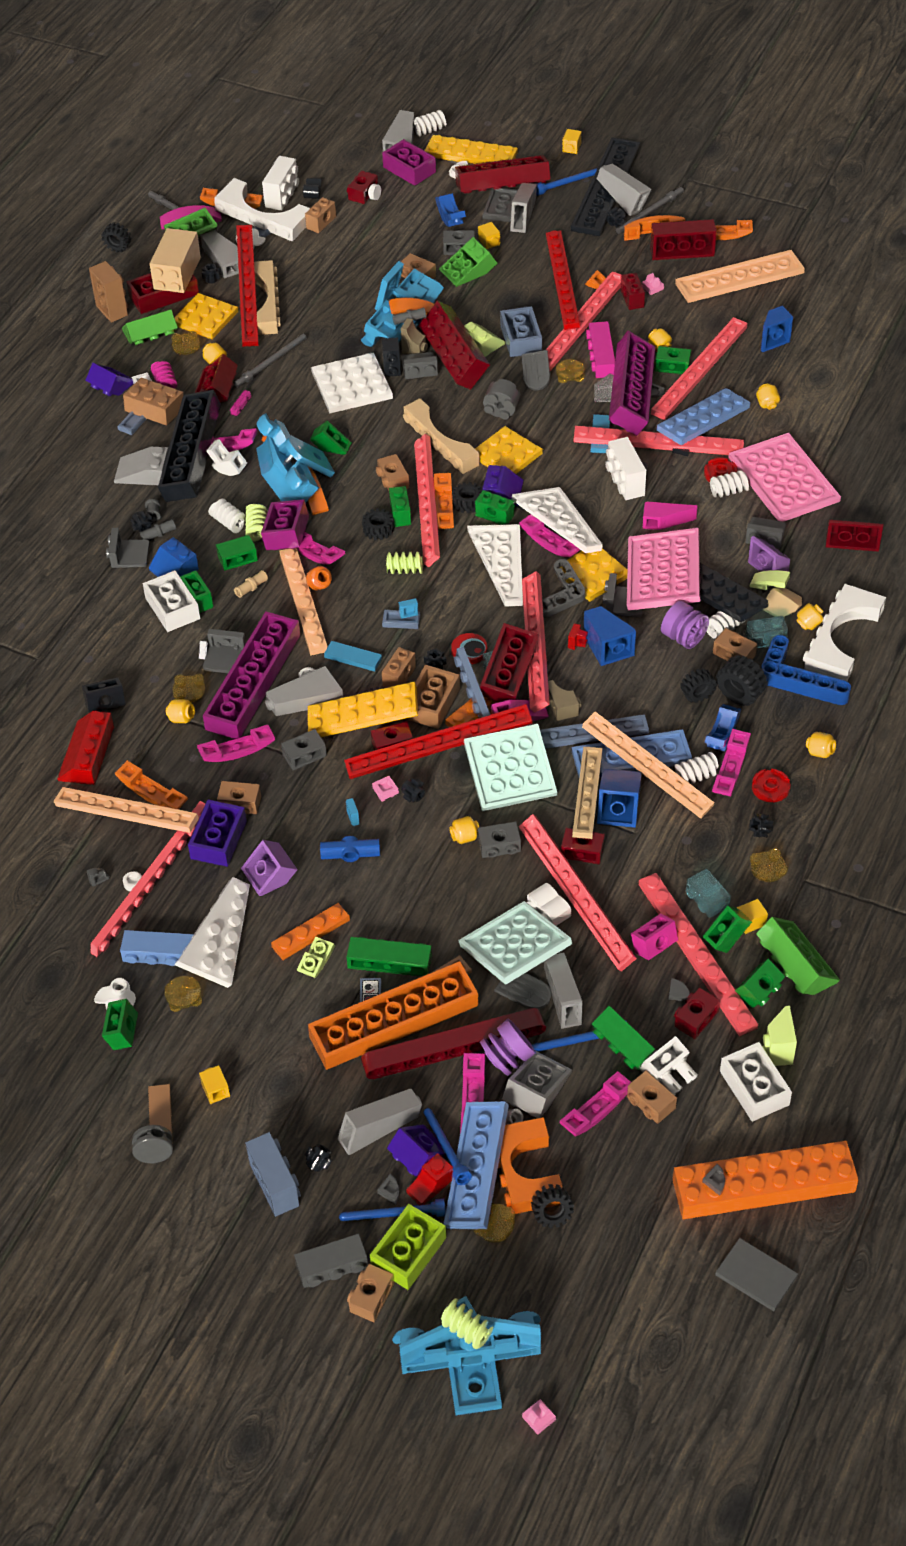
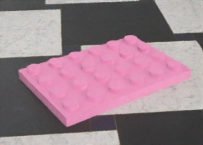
(784, 477)
(663, 569)

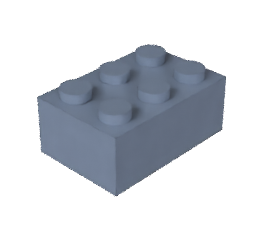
(520, 331)
(273, 1173)

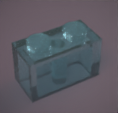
(764, 630)
(707, 893)

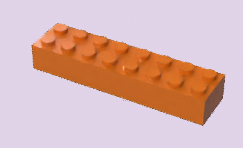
(393, 1015)
(767, 1179)

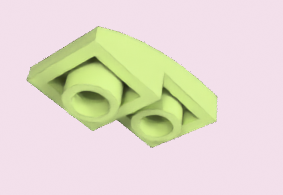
(772, 577)
(316, 958)

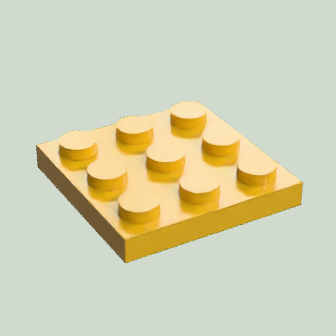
(205, 315)
(508, 450)
(594, 570)

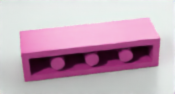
(601, 349)

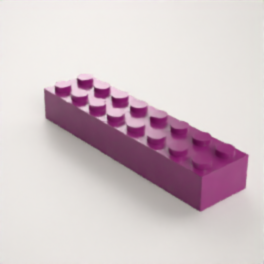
(632, 383)
(251, 675)

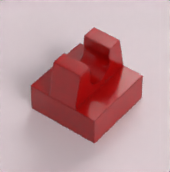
(577, 637)

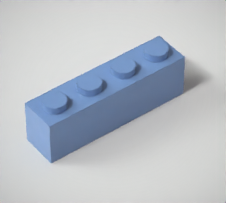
(153, 947)

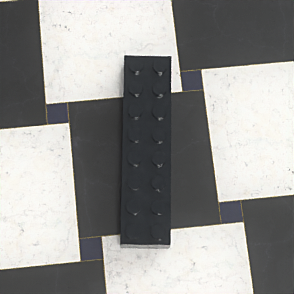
(189, 446)

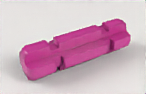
(240, 402)

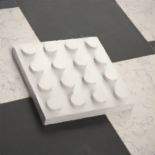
(351, 382)

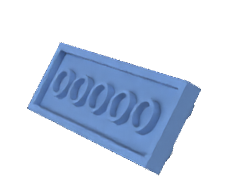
(703, 416)
(667, 747)
(480, 1152)

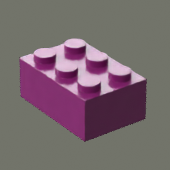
(409, 162)
(285, 524)

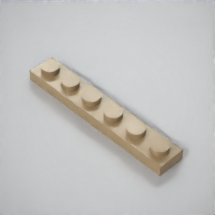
(587, 792)

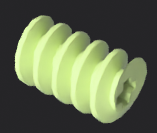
(255, 520)
(404, 563)
(465, 1325)

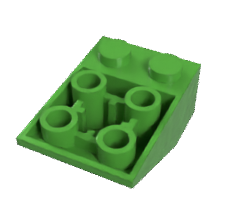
(468, 263)

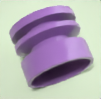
(684, 624)
(507, 1047)

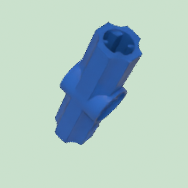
(350, 849)

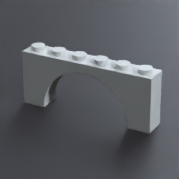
(284, 224)
(849, 605)

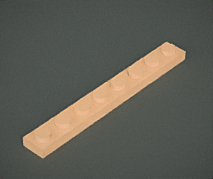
(303, 601)
(648, 765)
(126, 809)

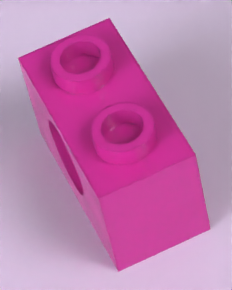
(654, 936)

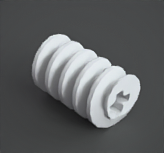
(429, 122)
(729, 482)
(227, 515)
(719, 622)
(697, 767)

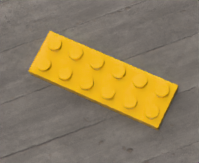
(467, 150)
(363, 710)

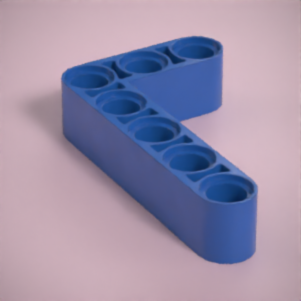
(801, 680)

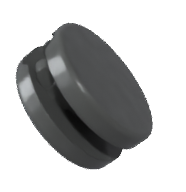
(152, 1144)

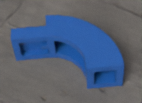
(448, 210)
(725, 722)

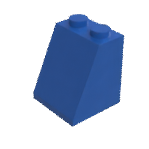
(608, 636)
(619, 798)

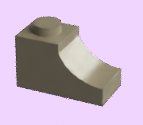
(412, 340)
(563, 702)

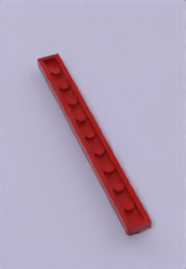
(562, 280)
(247, 285)
(436, 741)

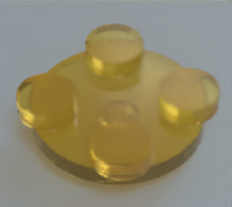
(185, 343)
(570, 370)
(189, 687)
(768, 865)
(183, 993)
(500, 1224)

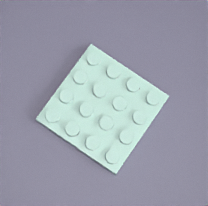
(510, 767)
(515, 942)

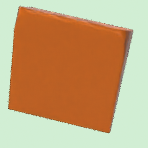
(595, 280)

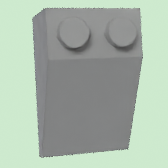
(142, 466)
(536, 1084)

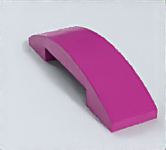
(184, 211)
(238, 442)
(547, 538)
(318, 552)
(237, 748)
(732, 763)
(472, 1080)
(598, 1106)

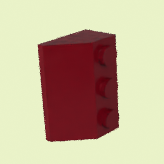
(218, 377)
(853, 535)

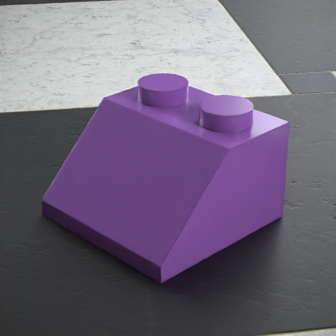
(766, 557)
(268, 867)

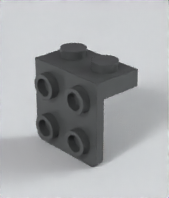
(419, 365)
(766, 529)
(126, 552)
(617, 598)
(223, 650)

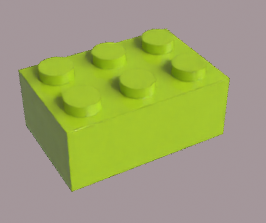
(409, 1245)

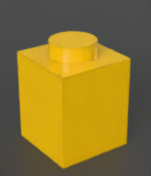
(572, 141)
(488, 235)
(756, 913)
(214, 1084)

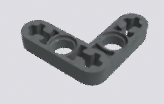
(568, 592)

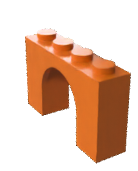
(518, 1139)

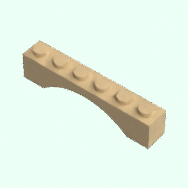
(268, 316)
(460, 454)

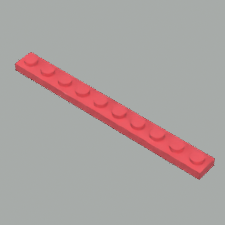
(586, 315)
(698, 368)
(656, 440)
(427, 502)
(535, 623)
(143, 886)
(577, 893)
(699, 956)

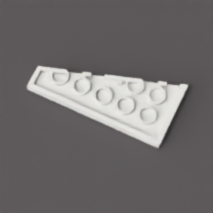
(559, 514)
(501, 554)
(216, 941)

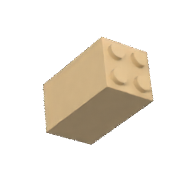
(175, 260)

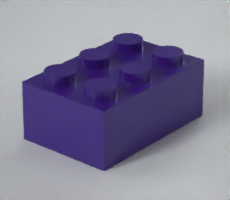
(217, 833)

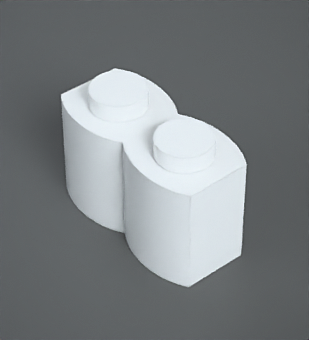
(549, 904)

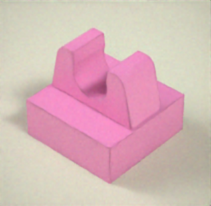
(652, 284)
(385, 788)
(539, 1416)

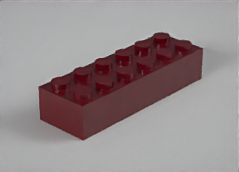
(502, 173)
(454, 345)

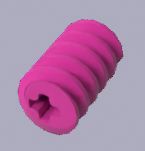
(164, 374)

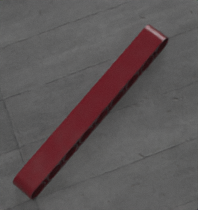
(445, 1044)

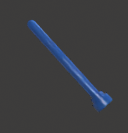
(541, 187)
(565, 1041)
(460, 1172)
(436, 1208)

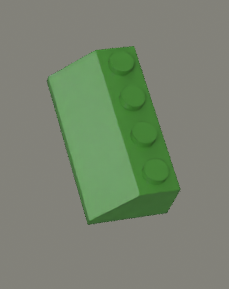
(796, 956)

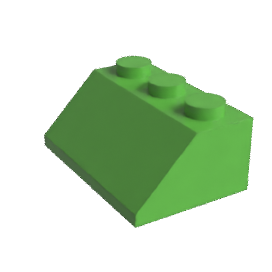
(199, 222)
(150, 327)

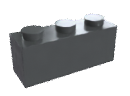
(331, 1261)

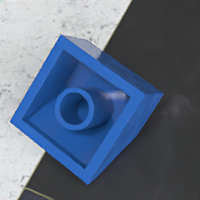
(776, 328)
(173, 557)

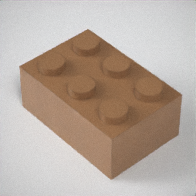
(108, 291)
(153, 401)
(435, 695)

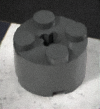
(501, 399)

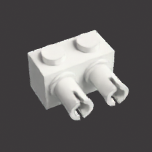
(668, 1058)

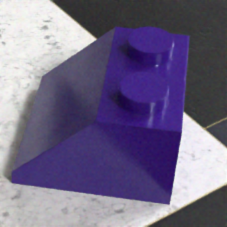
(108, 380)
(502, 482)
(415, 1147)

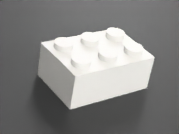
(280, 183)
(626, 468)
(171, 601)
(755, 1081)

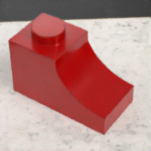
(432, 1179)

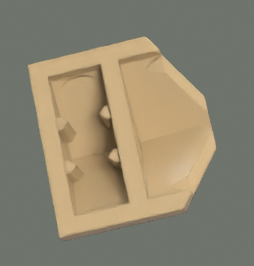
(782, 602)

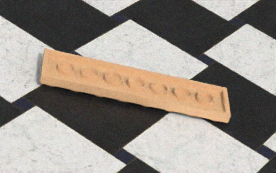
(739, 276)

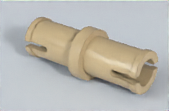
(251, 584)

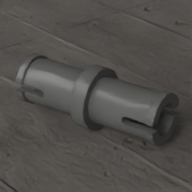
(414, 314)
(158, 530)

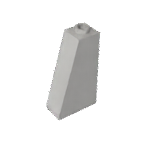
(400, 129)
(624, 188)
(522, 207)
(221, 252)
(302, 692)
(563, 991)
(377, 1119)

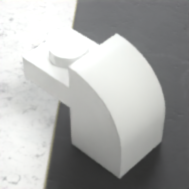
(226, 462)

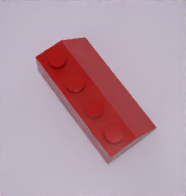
(87, 748)

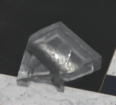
(603, 389)

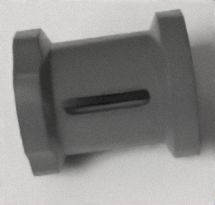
(152, 507)

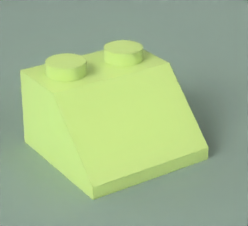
(484, 338)
(781, 1039)

